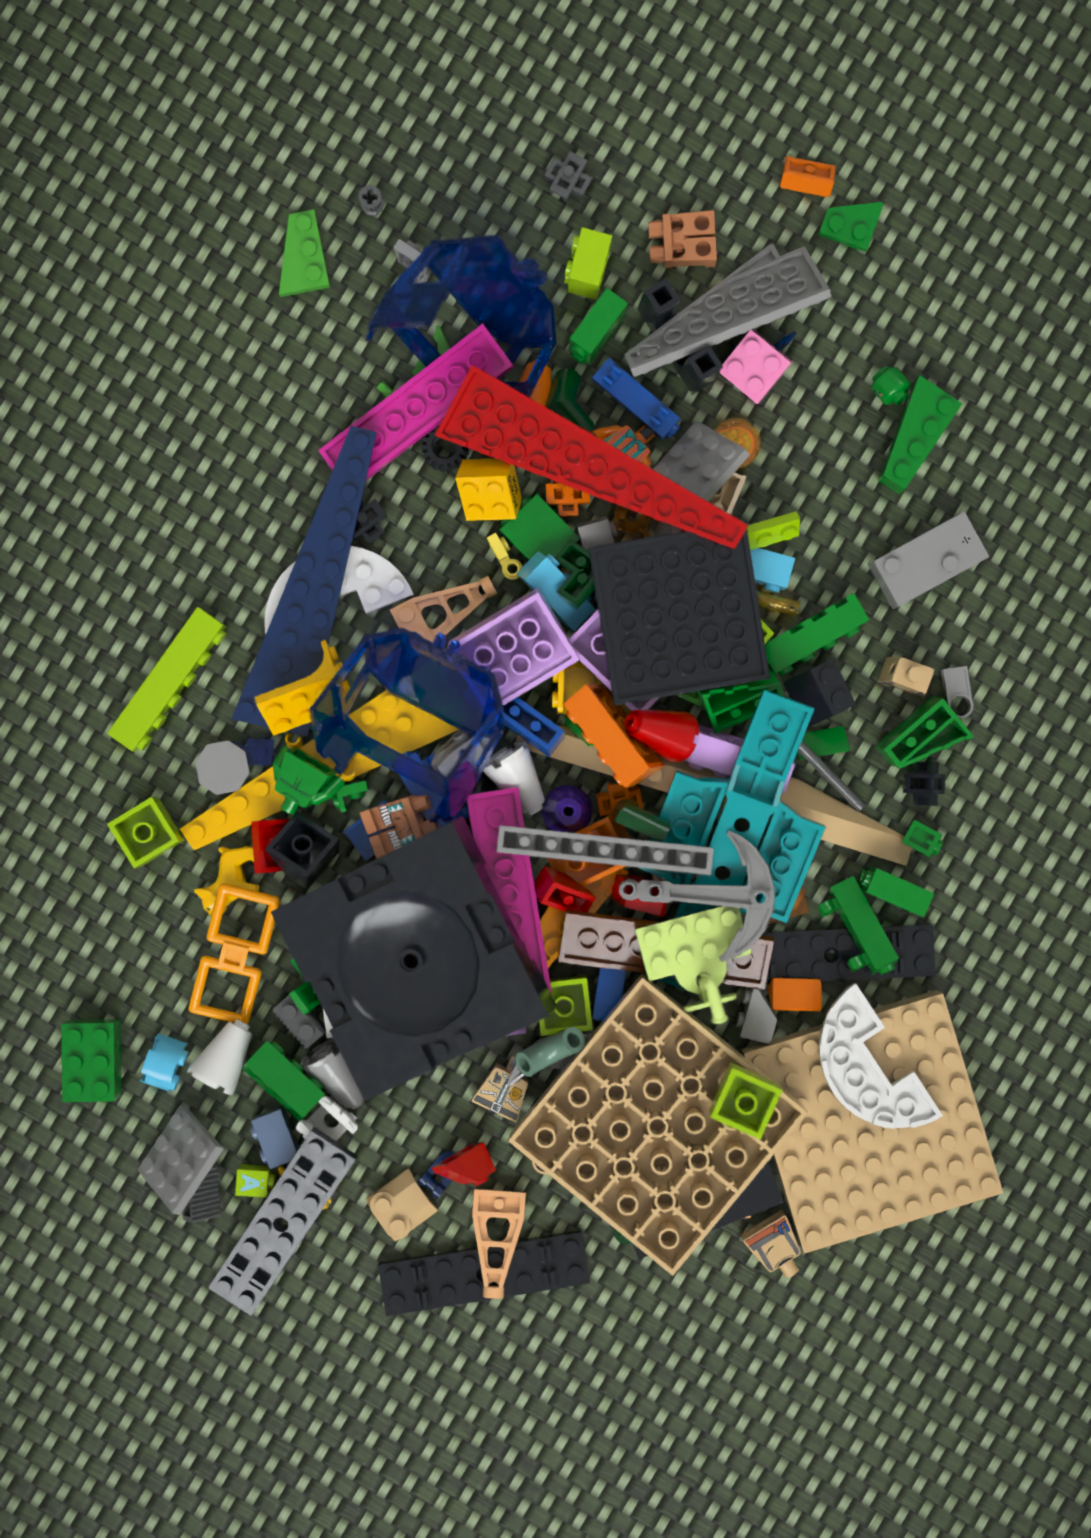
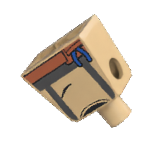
(906, 675)
(774, 1244)

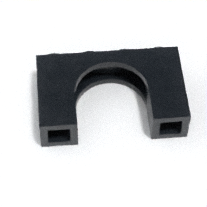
(657, 308)

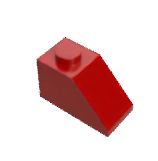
(561, 891)
(649, 907)
(467, 1165)

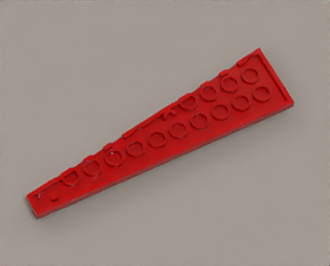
(527, 434)

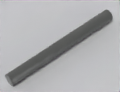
(830, 776)

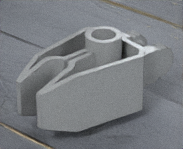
(449, 753)

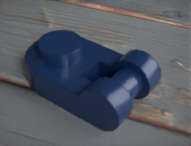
(426, 1178)

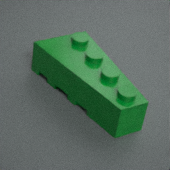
(919, 429)
(815, 633)

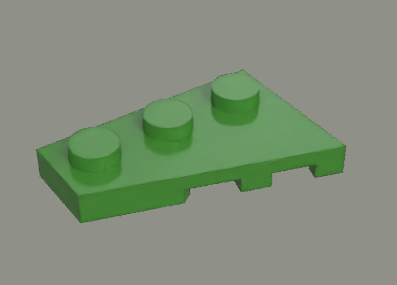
(303, 257)

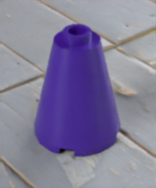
(560, 798)

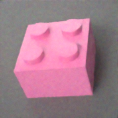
(755, 366)

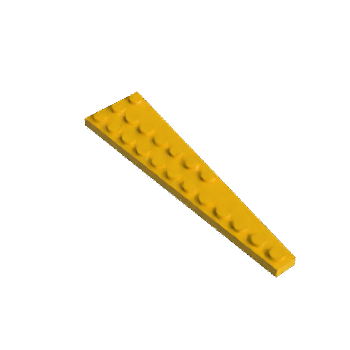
(382, 719)

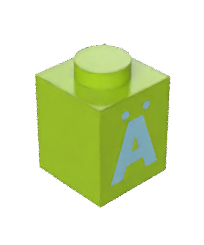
(254, 1180)

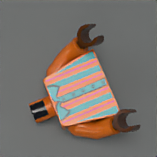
(627, 441)

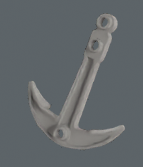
(757, 913)

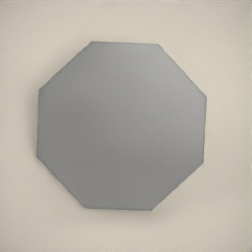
(222, 767)

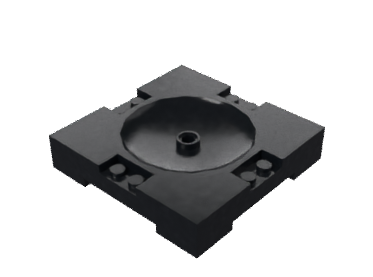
(402, 1015)

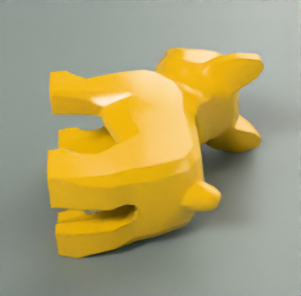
(229, 873)

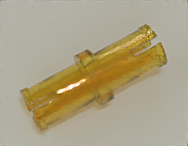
(777, 603)

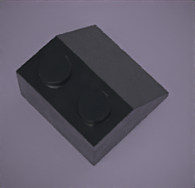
(822, 689)
(303, 849)

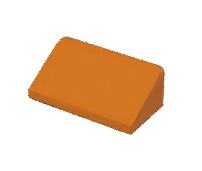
(807, 176)
(795, 994)

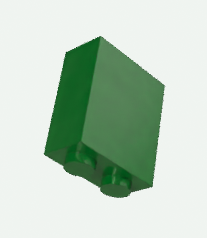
(597, 327)
(537, 529)
(895, 890)

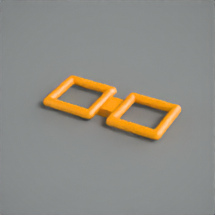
(233, 954)

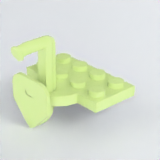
(690, 948)

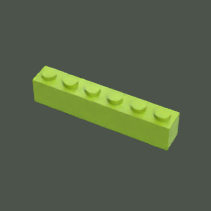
(167, 680)

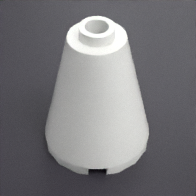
(516, 769)
(223, 1057)

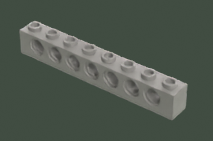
(605, 850)

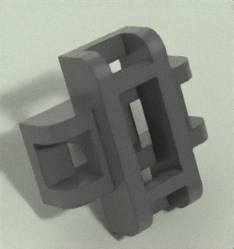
(569, 174)

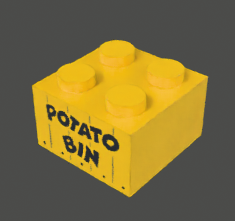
(488, 489)

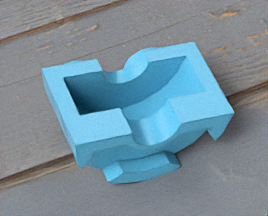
(163, 1061)

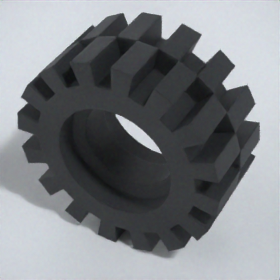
(438, 462)

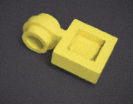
(500, 550)

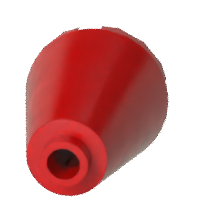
(664, 732)

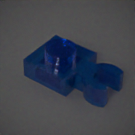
(258, 751)

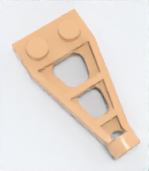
(410, 612)
(500, 1205)

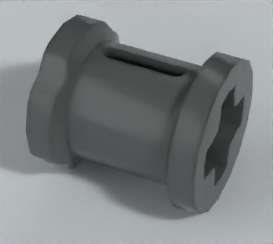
(364, 197)

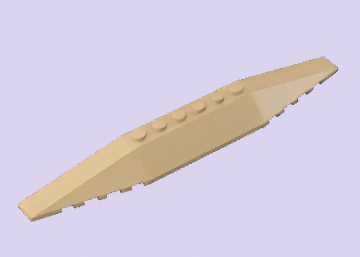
(842, 823)

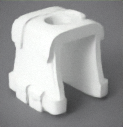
(331, 1106)

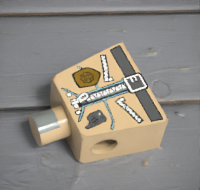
(500, 1096)

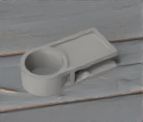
(956, 683)

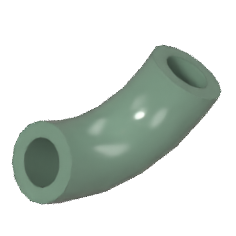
(550, 1051)

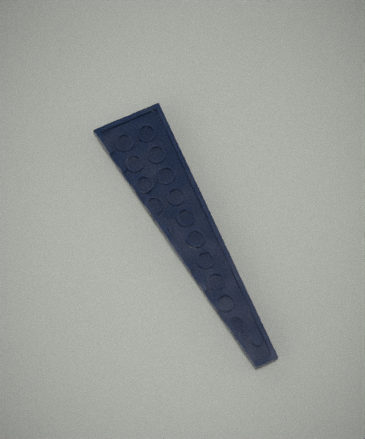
(314, 587)

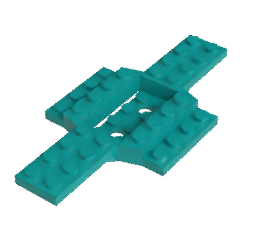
(751, 794)

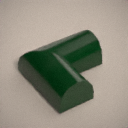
(563, 397)
(580, 582)
(632, 816)

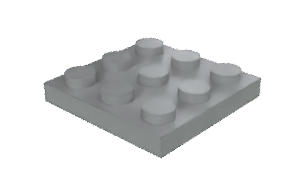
(702, 460)
(180, 1160)

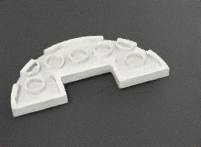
(367, 573)
(856, 1075)

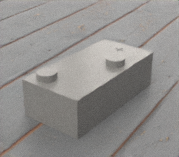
(928, 560)

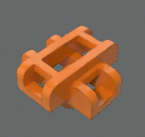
(565, 496)
(616, 790)

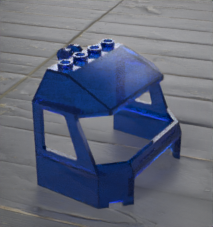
(487, 286)
(429, 679)

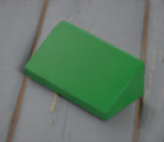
(826, 741)

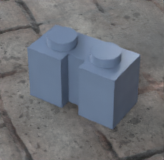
(275, 1137)

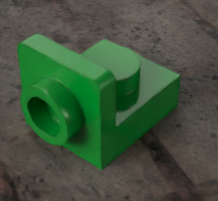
(354, 790)
(923, 839)

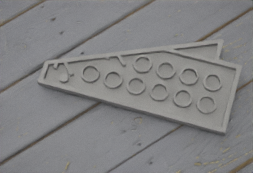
(747, 298)

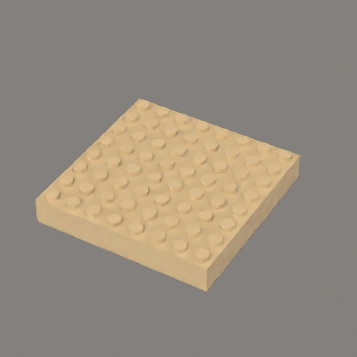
(635, 1127)
(861, 1177)

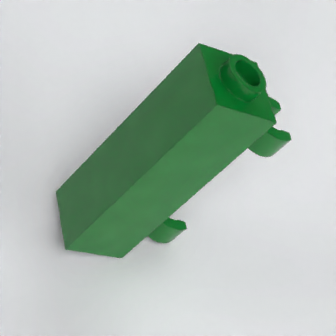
(862, 925)

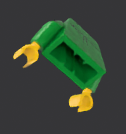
(304, 778)

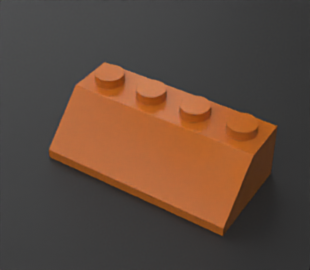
(605, 728)

